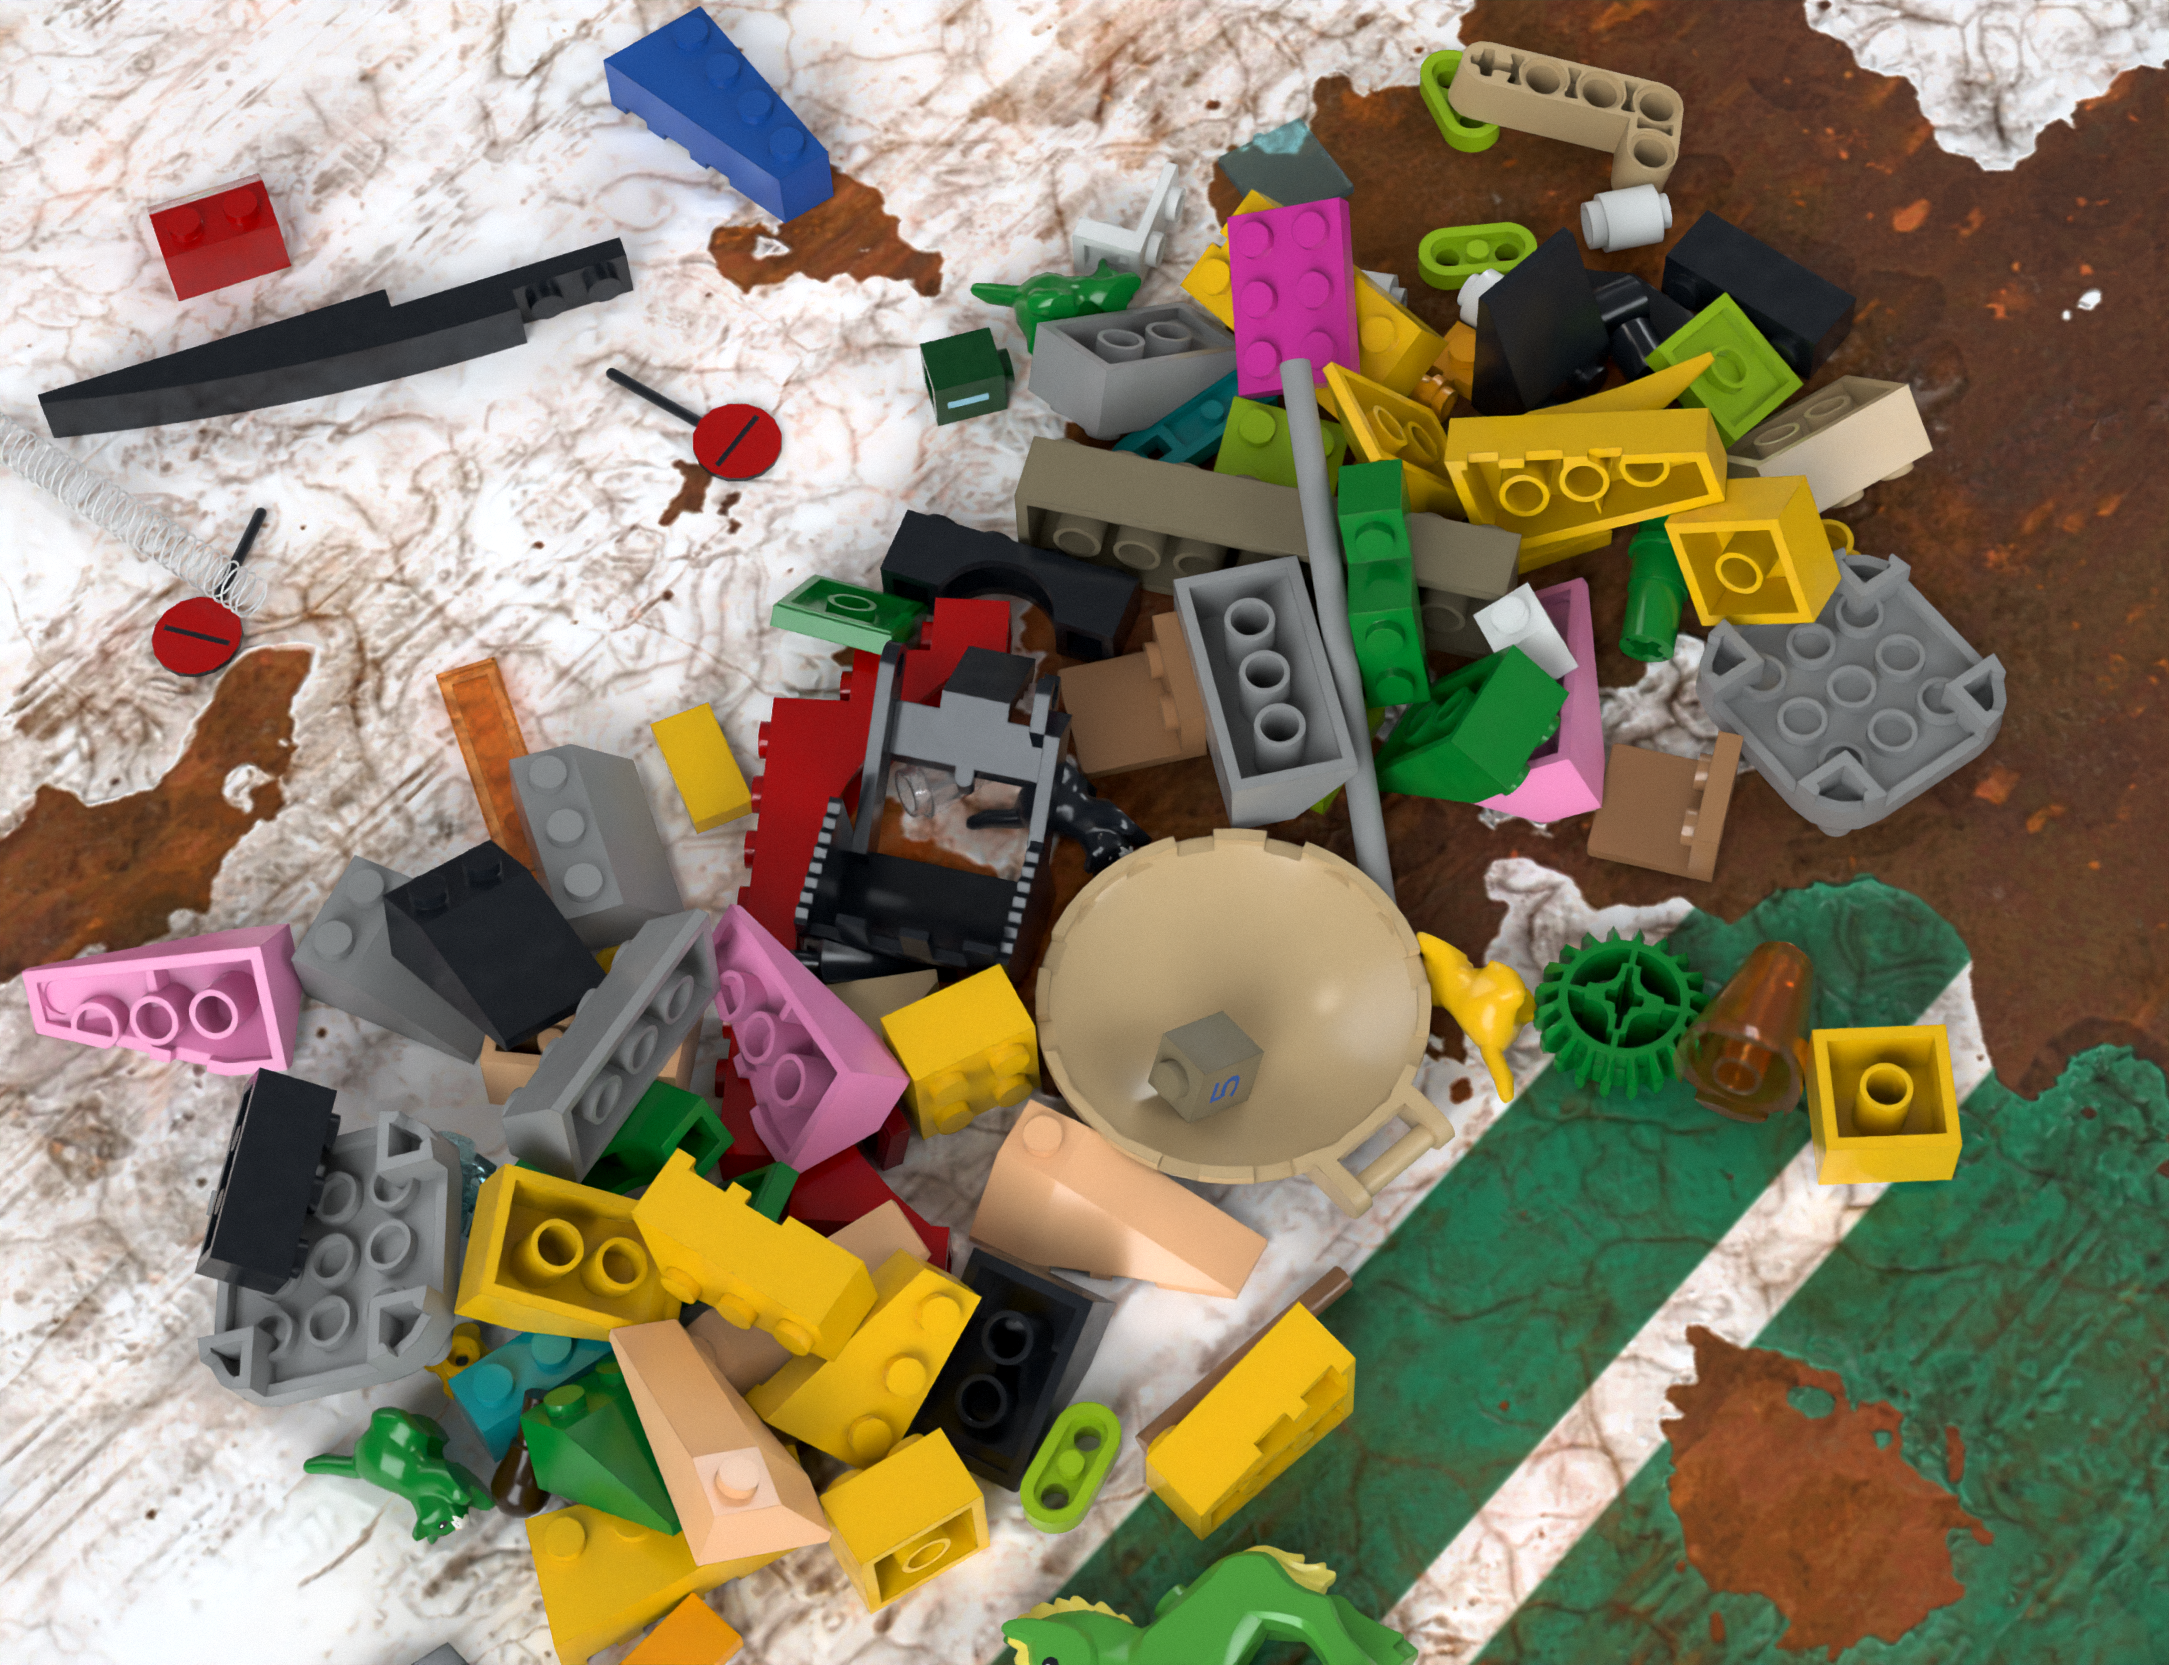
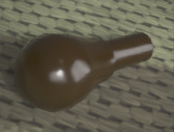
(514, 1481)

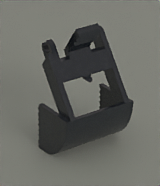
(925, 908)

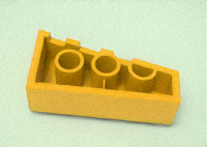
(1584, 470)
(615, 1577)

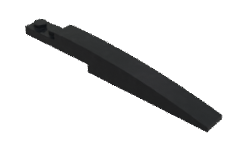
(338, 347)

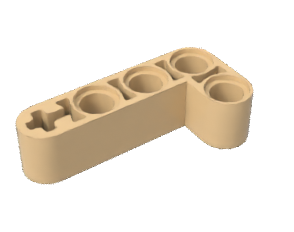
(1574, 105)

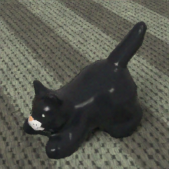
(1080, 817)

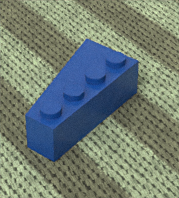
(719, 108)

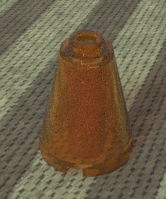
(1753, 1037)

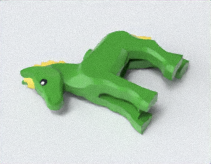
(1214, 1621)

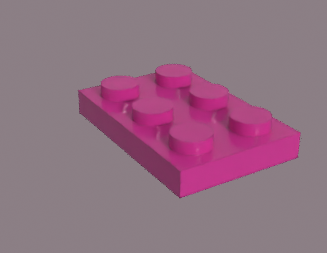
(1292, 293)

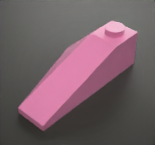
(1570, 765)
(194, 999)
(808, 1057)

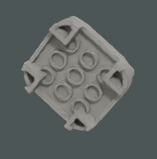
(1857, 704)
(373, 1281)

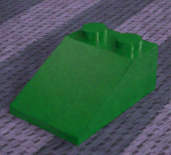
(1473, 731)
(596, 1452)

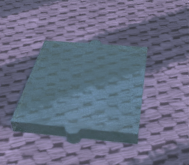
(1286, 167)

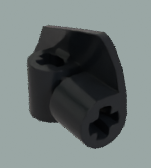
(1635, 319)

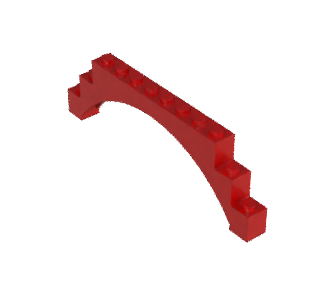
(814, 754)

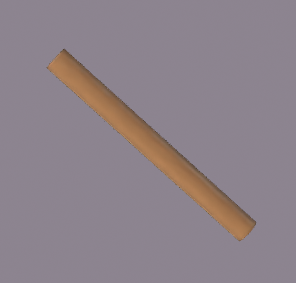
(1314, 1299)

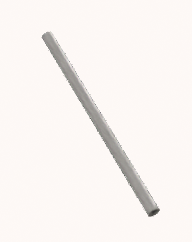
(1333, 615)

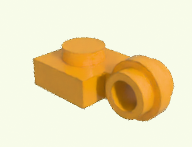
(1449, 374)

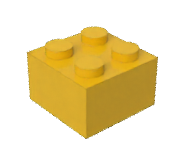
(1756, 554)
(963, 1052)
(1882, 1104)
(905, 1519)

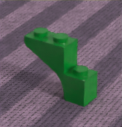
(1383, 583)
(649, 1137)

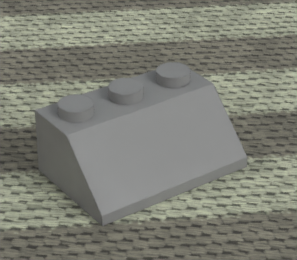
(593, 841)

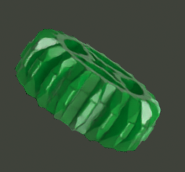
(1574, 996)

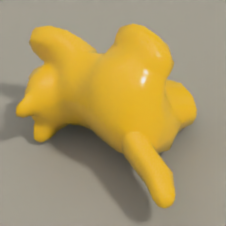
(1484, 1001)

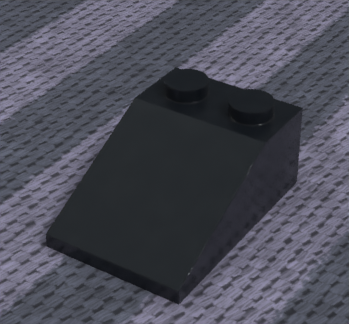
(1539, 334)
(491, 944)
(1012, 1365)

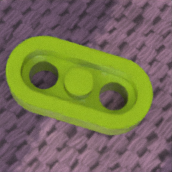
(1439, 71)
(1472, 251)
(1068, 1470)

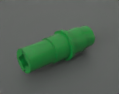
(1654, 596)

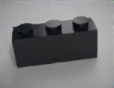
(1786, 302)
(269, 1182)

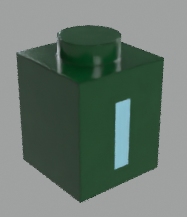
(966, 375)

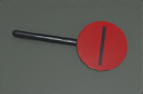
(729, 441)
(200, 633)

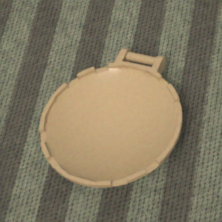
(1296, 958)

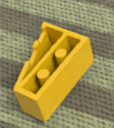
(750, 1266)
(883, 1373)
(1253, 1423)

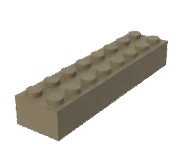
(1190, 521)

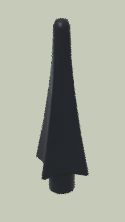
(840, 963)

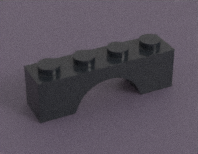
(1085, 603)

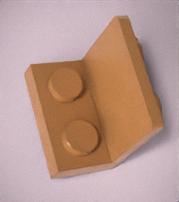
(1136, 706)
(1666, 808)

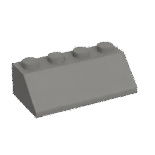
(1264, 690)
(614, 1046)

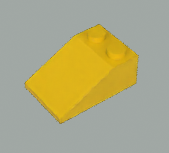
(1390, 427)
(558, 1259)

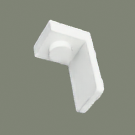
(1130, 249)

